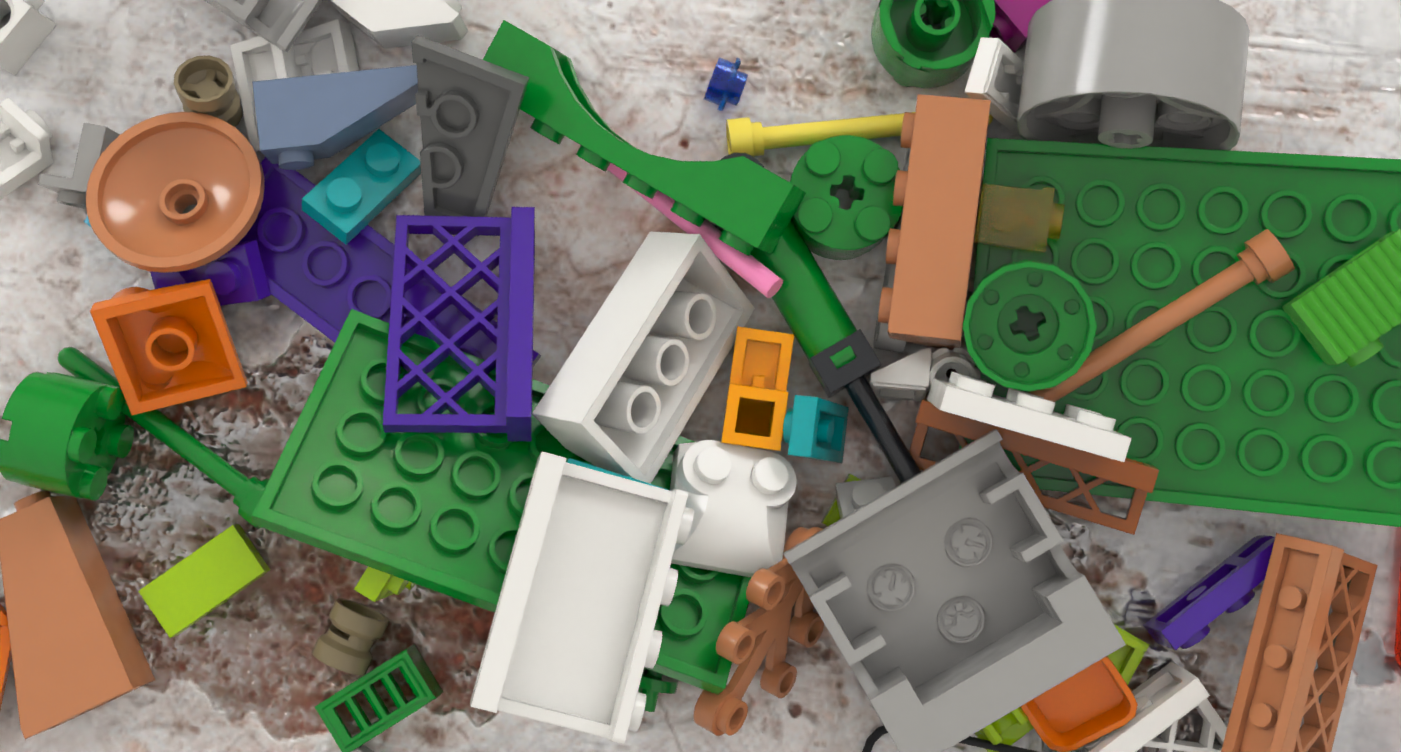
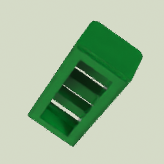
(417, 676)

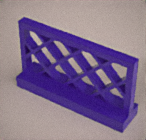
(513, 332)

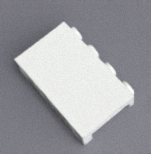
(582, 600)

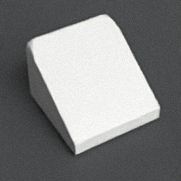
(904, 378)

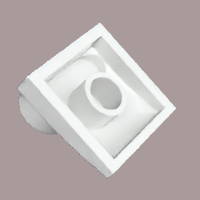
(737, 506)

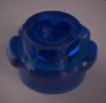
(726, 83)

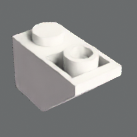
(400, 21)

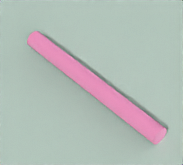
(745, 266)

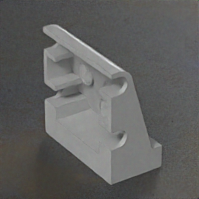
(953, 598)

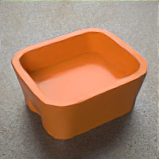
(1082, 707)

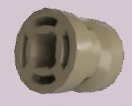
(208, 88)
(350, 637)

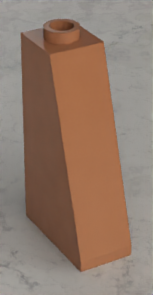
(63, 616)

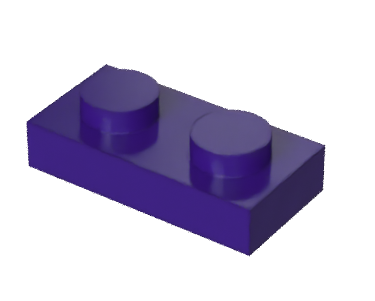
(235, 275)

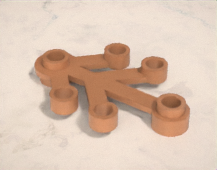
(762, 635)

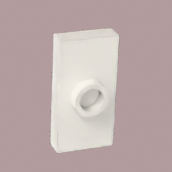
(998, 78)

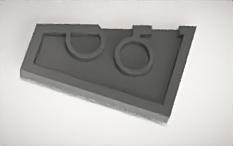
(465, 126)

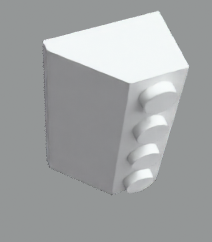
(646, 357)

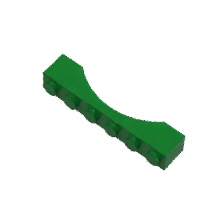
(730, 192)

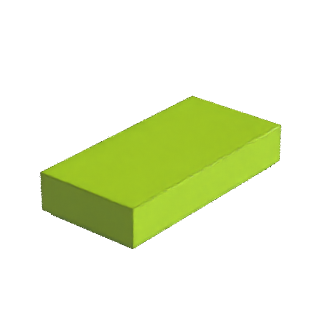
(204, 580)

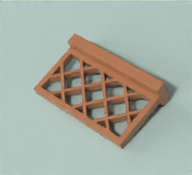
(1289, 638)

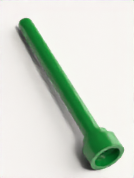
(245, 490)

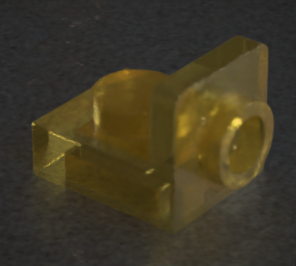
(1018, 217)

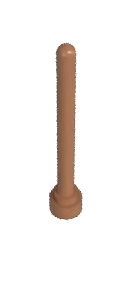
(1260, 261)

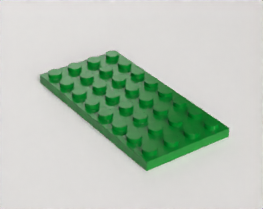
(448, 502)

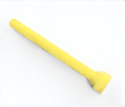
(754, 139)

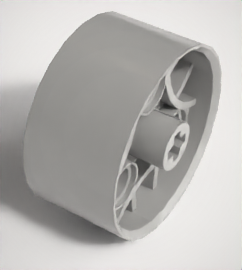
(1135, 73)

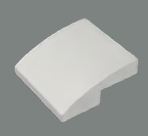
(315, 52)

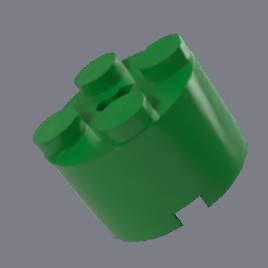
(925, 55)
(869, 177)
(64, 434)

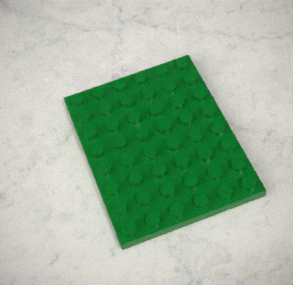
(1236, 395)

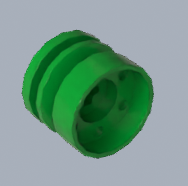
(1062, 338)

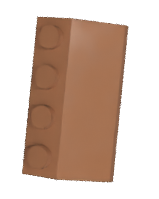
(937, 220)

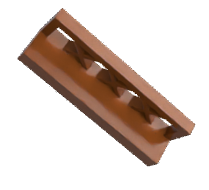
(1129, 473)

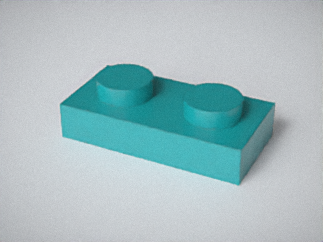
(361, 186)
(816, 429)

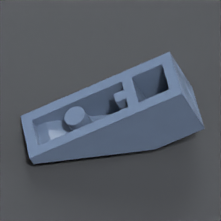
(327, 112)

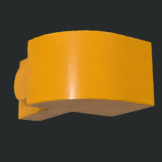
(757, 389)

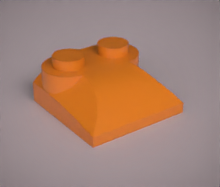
(168, 345)

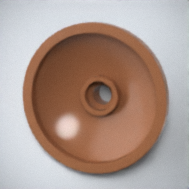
(158, 172)

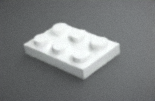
(1029, 415)

